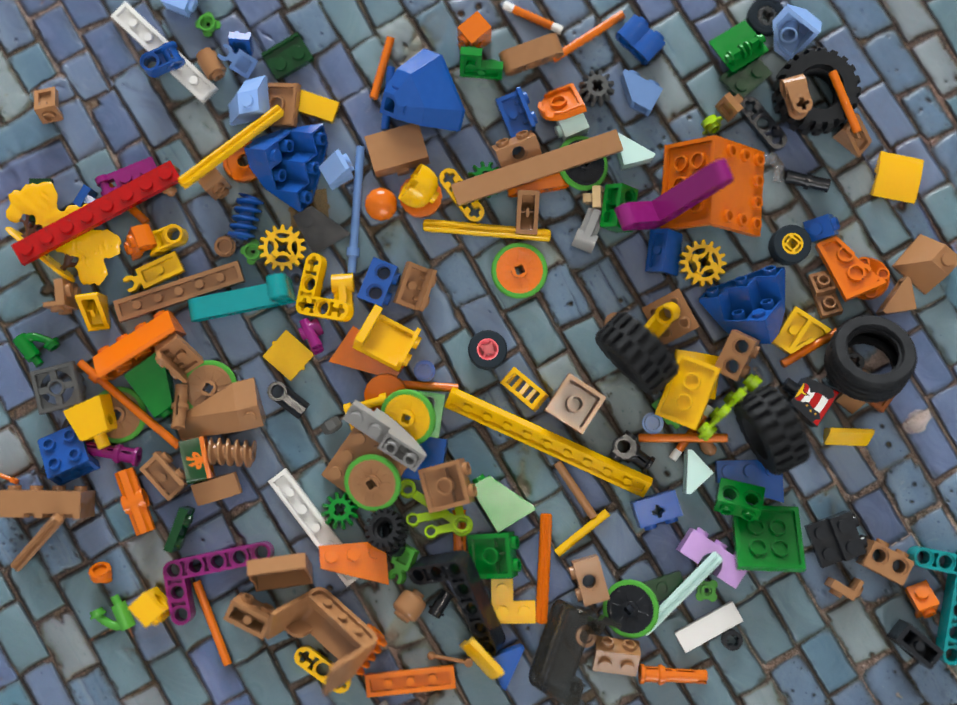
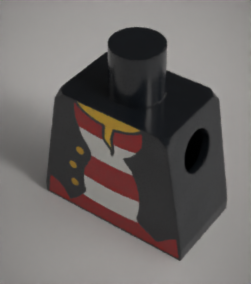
(810, 399)

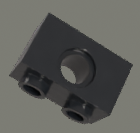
(915, 644)

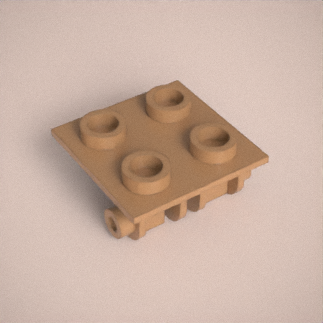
(679, 327)

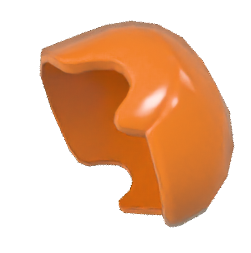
(381, 204)

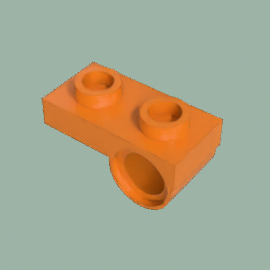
(139, 239)

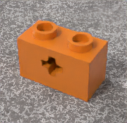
(474, 32)

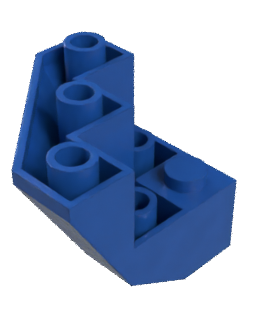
(424, 93)
(289, 162)
(749, 303)

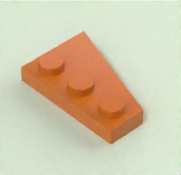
(847, 271)
(355, 560)

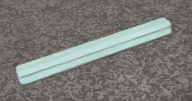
(687, 587)

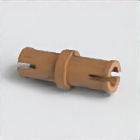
(180, 407)

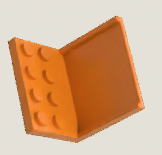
(731, 208)

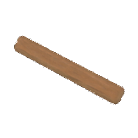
(37, 542)

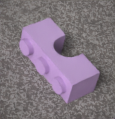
(696, 545)

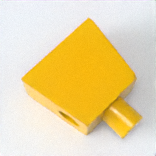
(93, 419)

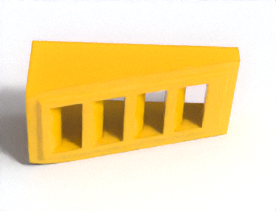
(538, 401)

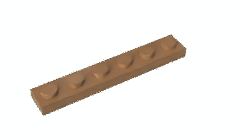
(179, 291)

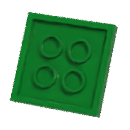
(770, 542)

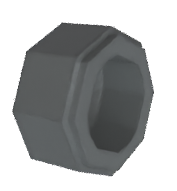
(331, 425)

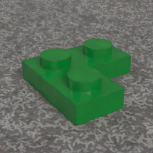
(474, 67)

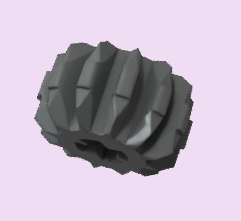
(596, 80)

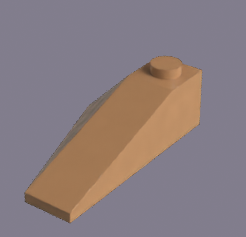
(228, 411)

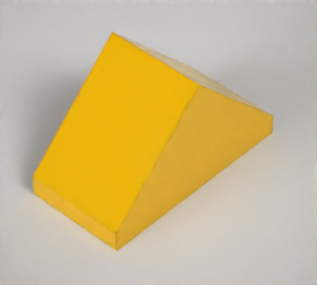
(94, 310)

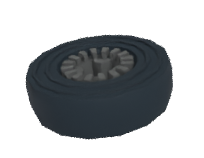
(756, 11)

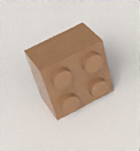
(575, 403)

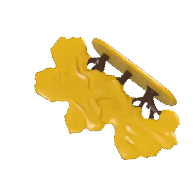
(89, 248)

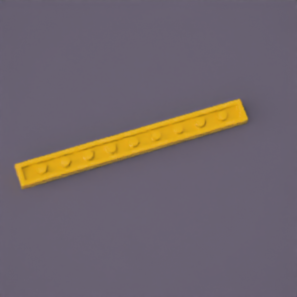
(548, 442)

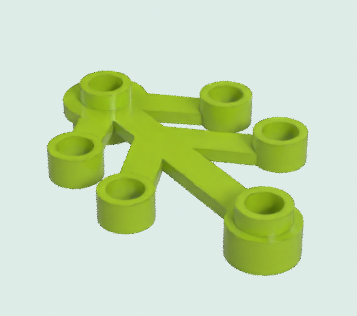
(707, 429)
(454, 520)

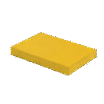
(688, 392)

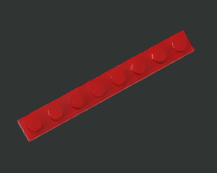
(95, 213)

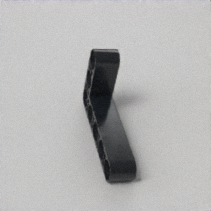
(469, 590)

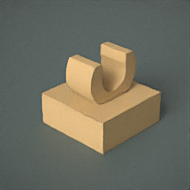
(594, 198)

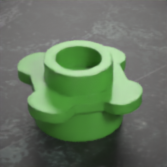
(207, 18)
(246, 251)
(710, 595)

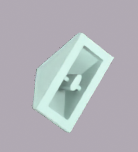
(633, 154)
(694, 471)

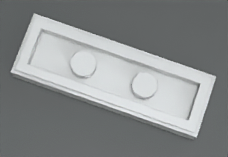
(708, 626)

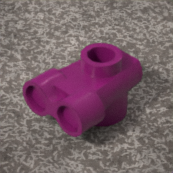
(311, 330)

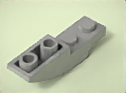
(392, 437)

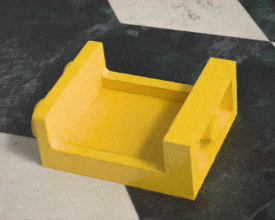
(386, 340)

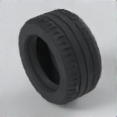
(878, 333)

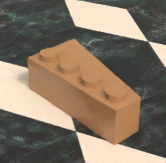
(45, 503)

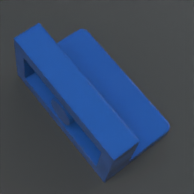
(664, 251)

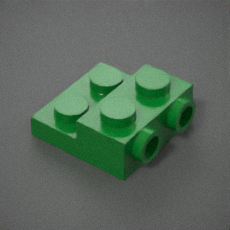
(495, 554)

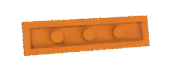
(410, 681)

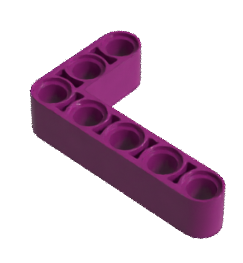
(675, 201)
(208, 566)

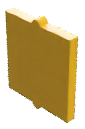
(288, 355)

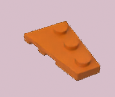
(352, 358)

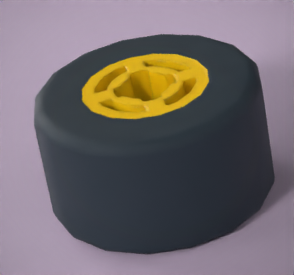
(781, 247)

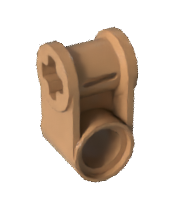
(795, 92)

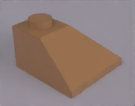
(926, 263)

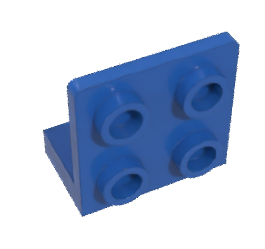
(65, 456)

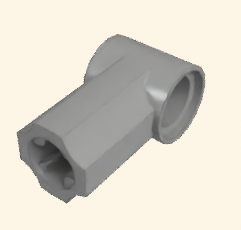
(587, 234)

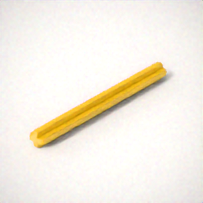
(230, 147)
(482, 230)

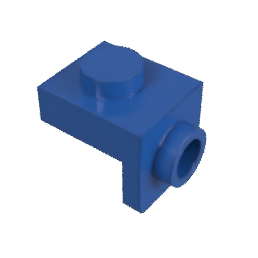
(822, 227)

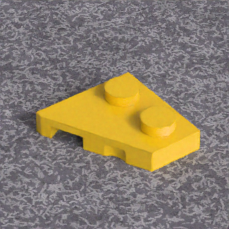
(799, 330)

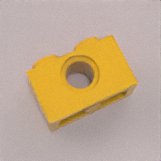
(151, 607)

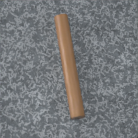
(575, 489)

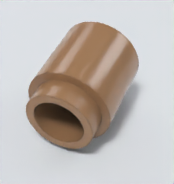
(211, 64)

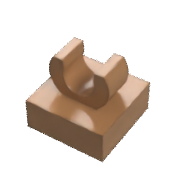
(729, 106)

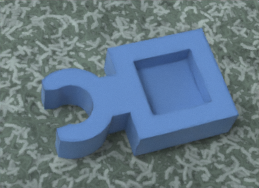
(240, 62)

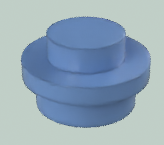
(652, 423)

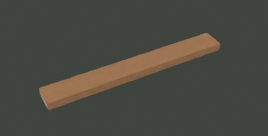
(537, 167)

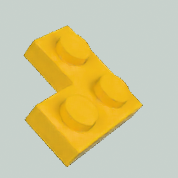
(510, 610)

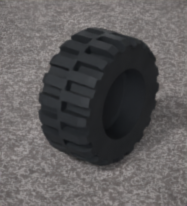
(818, 64)
(637, 353)
(772, 430)

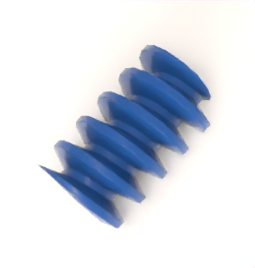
(245, 217)

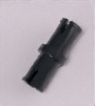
(807, 181)

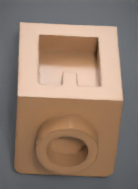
(47, 105)

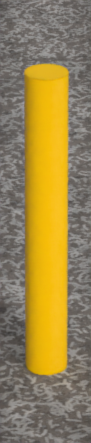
(582, 532)

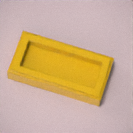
(318, 107)

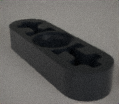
(767, 140)

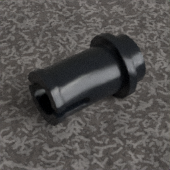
(440, 604)

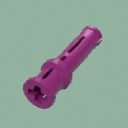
(117, 453)

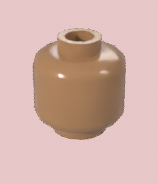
(409, 605)

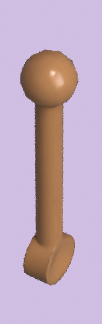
(468, 662)

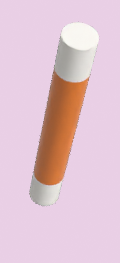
(532, 17)
(675, 454)

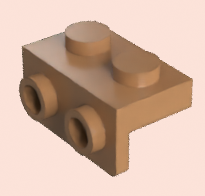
(415, 286)
(64, 297)
(177, 357)
(164, 475)
(616, 656)

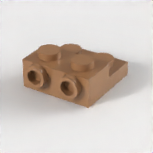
(447, 485)

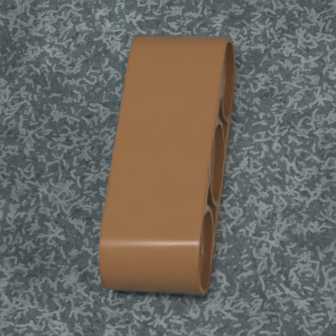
(531, 54)

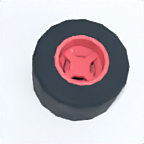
(487, 349)

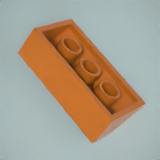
(136, 347)

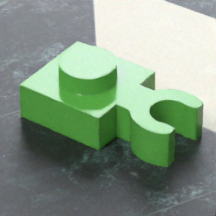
(403, 564)

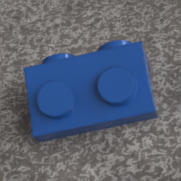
(516, 112)

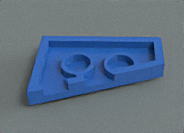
(752, 473)

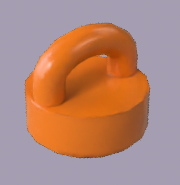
(101, 572)

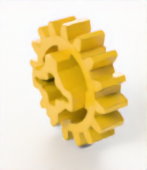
(288, 242)
(693, 260)

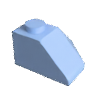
(794, 30)
(249, 101)

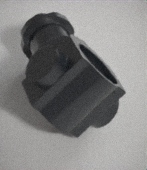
(631, 453)

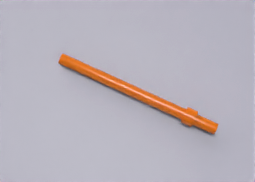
(129, 404)

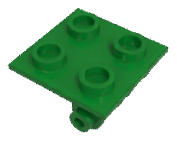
(739, 46)

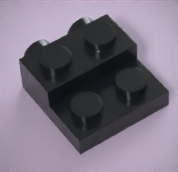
(836, 538)

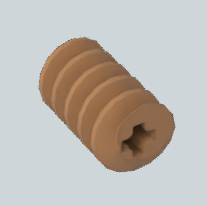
(231, 453)

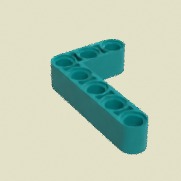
(274, 293)
(947, 617)

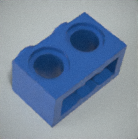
(373, 282)

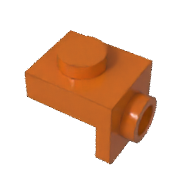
(922, 599)

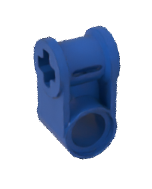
(163, 59)

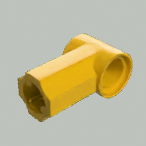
(343, 288)
(659, 322)

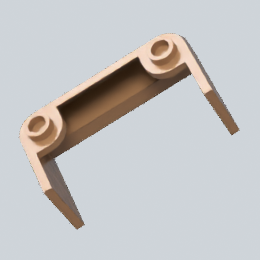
(332, 625)

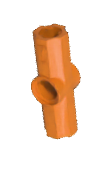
(135, 501)

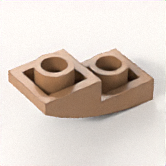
(825, 294)
(216, 488)

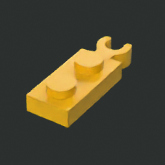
(156, 272)

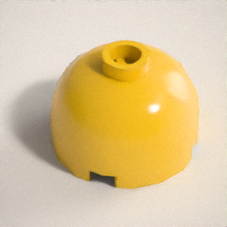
(420, 188)

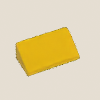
(847, 436)

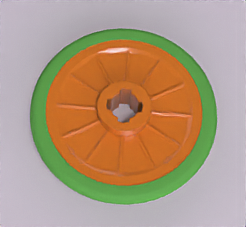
(505, 275)

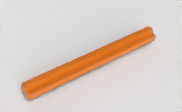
(543, 568)

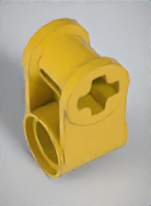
(165, 241)

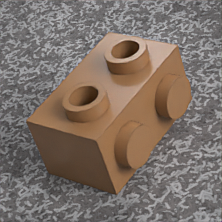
(249, 614)

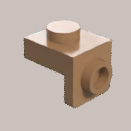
(838, 589)

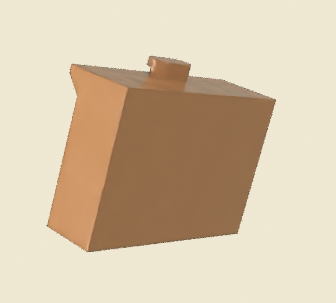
(397, 150)
(280, 572)

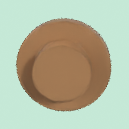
(225, 246)

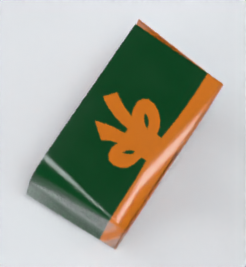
(195, 459)

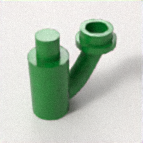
(25, 345)

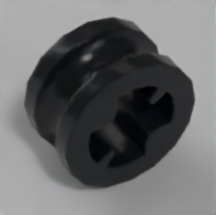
(730, 646)

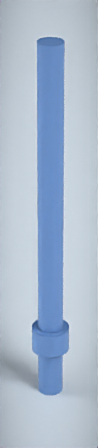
(353, 250)

